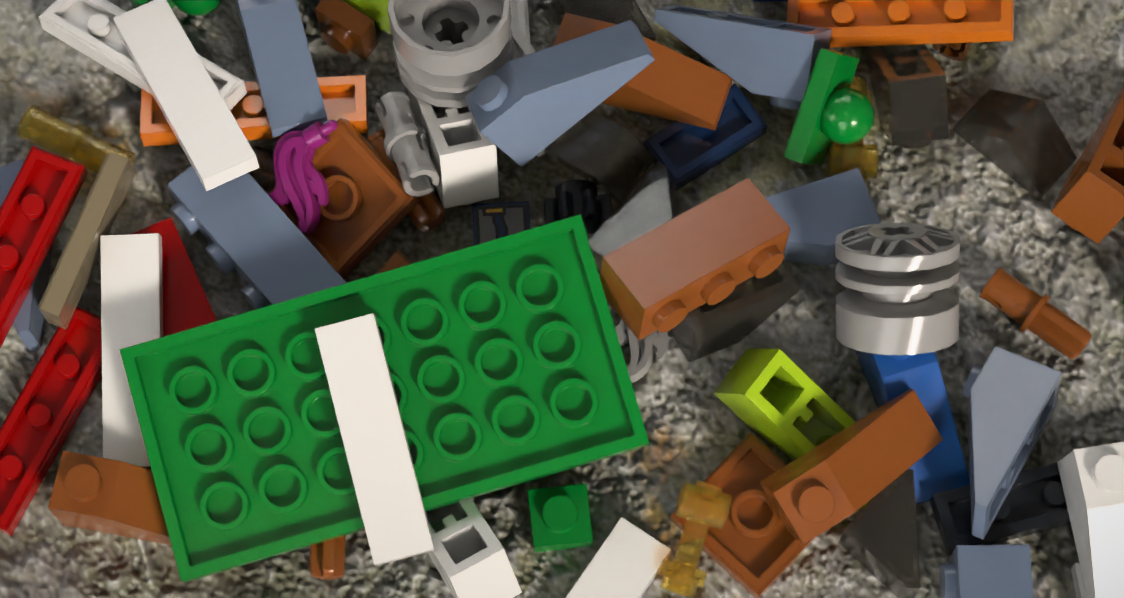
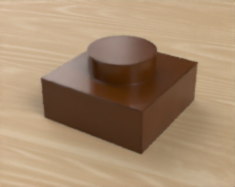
(346, 28)

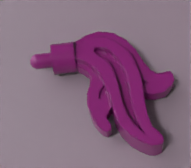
(298, 178)

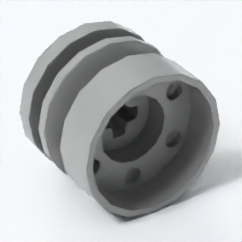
(449, 46)
(897, 288)

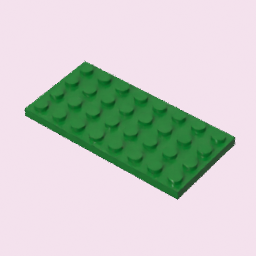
(494, 366)

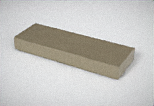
(84, 241)

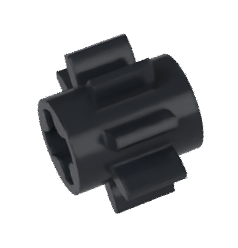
(579, 198)

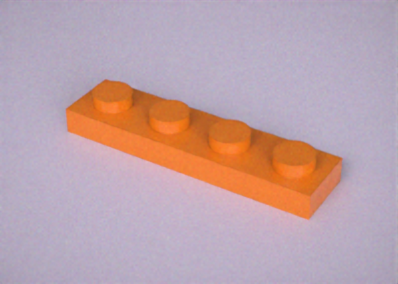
(906, 21)
(342, 98)

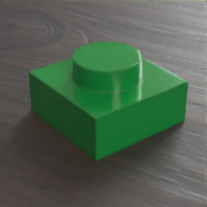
(560, 518)

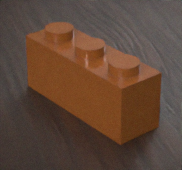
(694, 259)

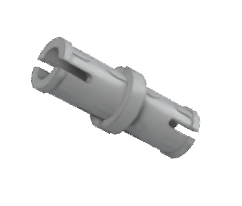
(407, 144)

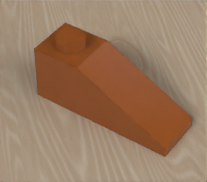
(668, 87)
(1095, 187)
(851, 467)
(108, 498)

